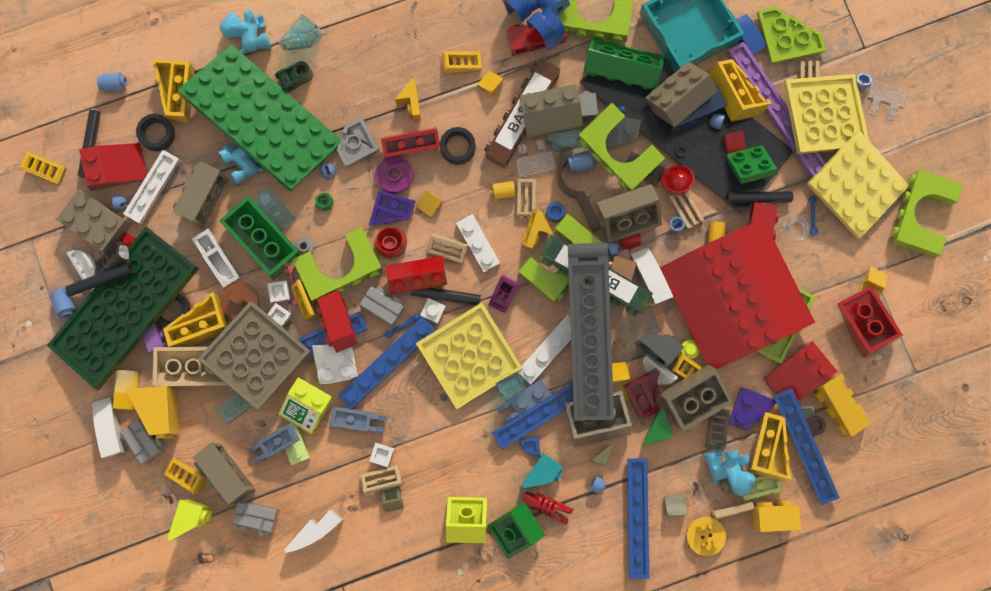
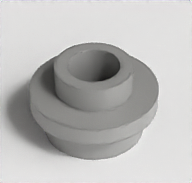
(310, 246)

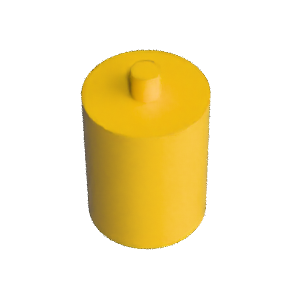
(503, 190)
(716, 230)

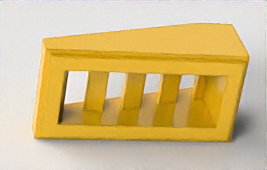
(454, 68)
(30, 165)
(673, 367)
(196, 482)

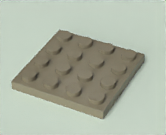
(254, 355)

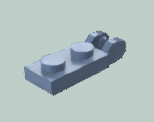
(526, 400)
(355, 419)
(276, 442)

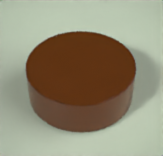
(816, 424)

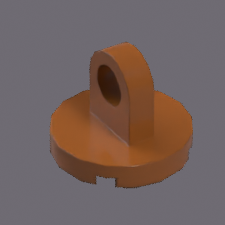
(236, 297)

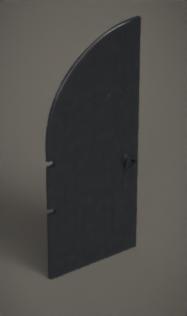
(697, 145)

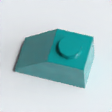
(543, 472)

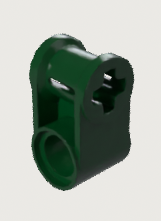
(292, 75)

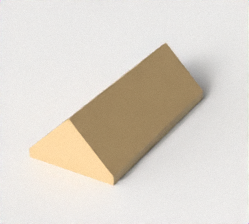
(182, 368)

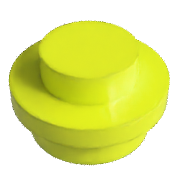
(690, 349)

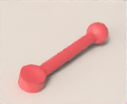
(290, 271)

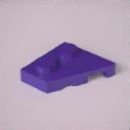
(391, 208)
(749, 408)

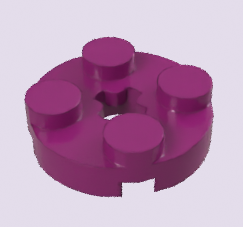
(402, 181)

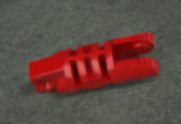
(547, 506)

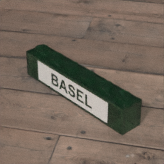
(622, 289)

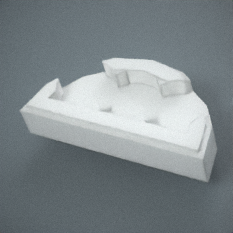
(83, 263)
(665, 375)

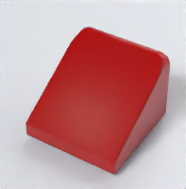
(734, 142)
(631, 241)

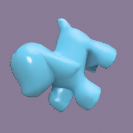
(247, 30)
(242, 161)
(731, 469)

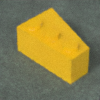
(170, 78)
(740, 96)
(198, 324)
(841, 406)
(771, 451)

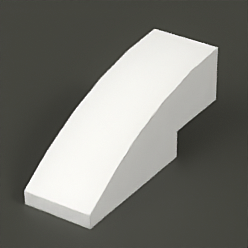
(215, 257)
(651, 276)
(107, 428)
(314, 531)

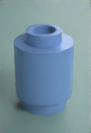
(112, 82)
(581, 162)
(62, 303)

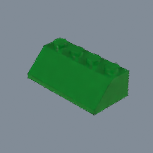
(623, 64)
(260, 237)

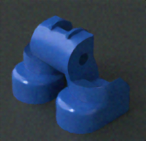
(546, 23)

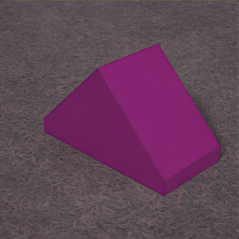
(503, 293)

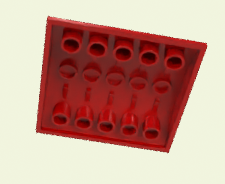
(736, 295)

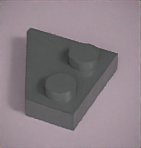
(623, 132)

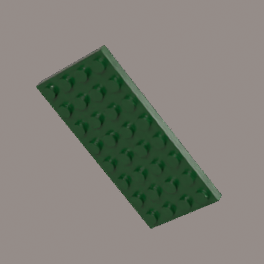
(122, 310)

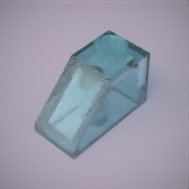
(301, 35)
(564, 140)
(273, 208)
(510, 386)

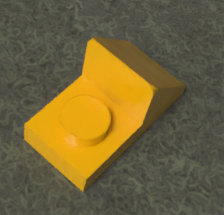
(410, 95)
(536, 222)
(875, 279)
(620, 378)

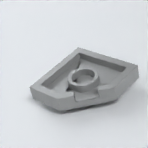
(356, 143)

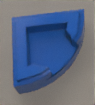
(531, 445)

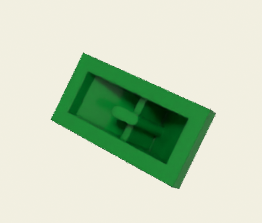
(659, 429)

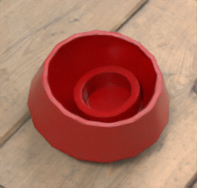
(678, 179)
(390, 242)

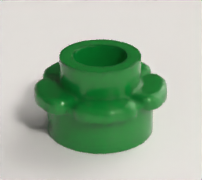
(319, 201)

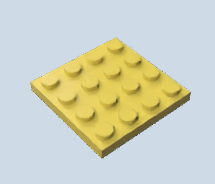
(824, 112)
(858, 184)
(468, 355)

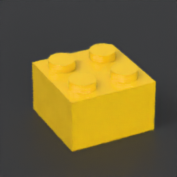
(778, 517)

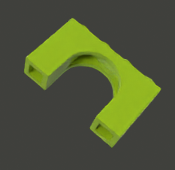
(614, 28)
(594, 139)
(908, 231)
(364, 266)
(553, 284)

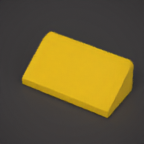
(303, 300)
(123, 381)

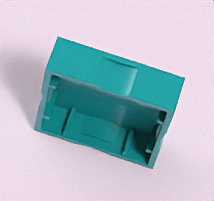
(691, 29)

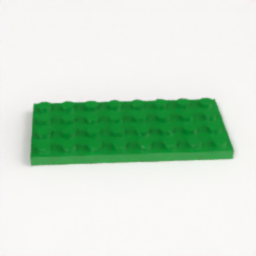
(260, 117)

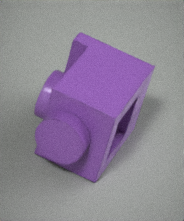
(154, 338)

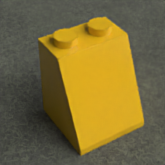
(157, 410)

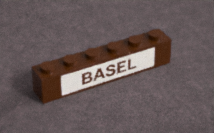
(513, 128)

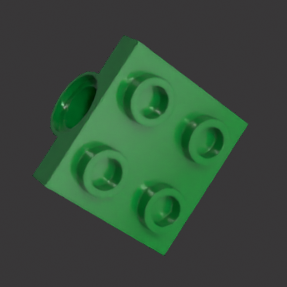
(751, 164)

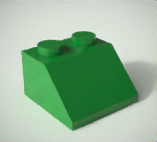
(516, 530)

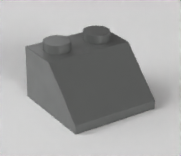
(661, 347)

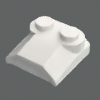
(334, 366)

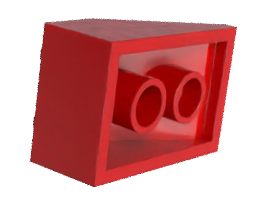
(112, 165)
(868, 322)
(801, 371)

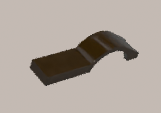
(579, 195)

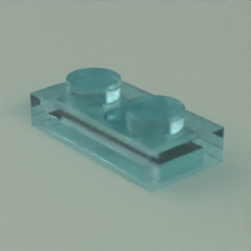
(233, 408)

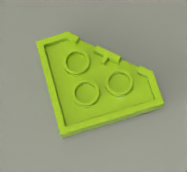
(788, 36)

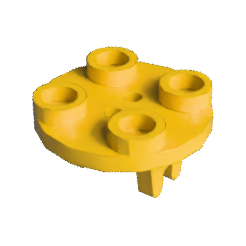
(709, 545)

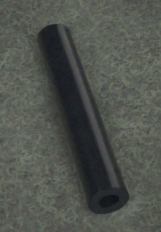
(90, 135)
(759, 197)
(99, 279)
(448, 295)

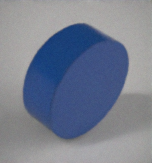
(555, 212)

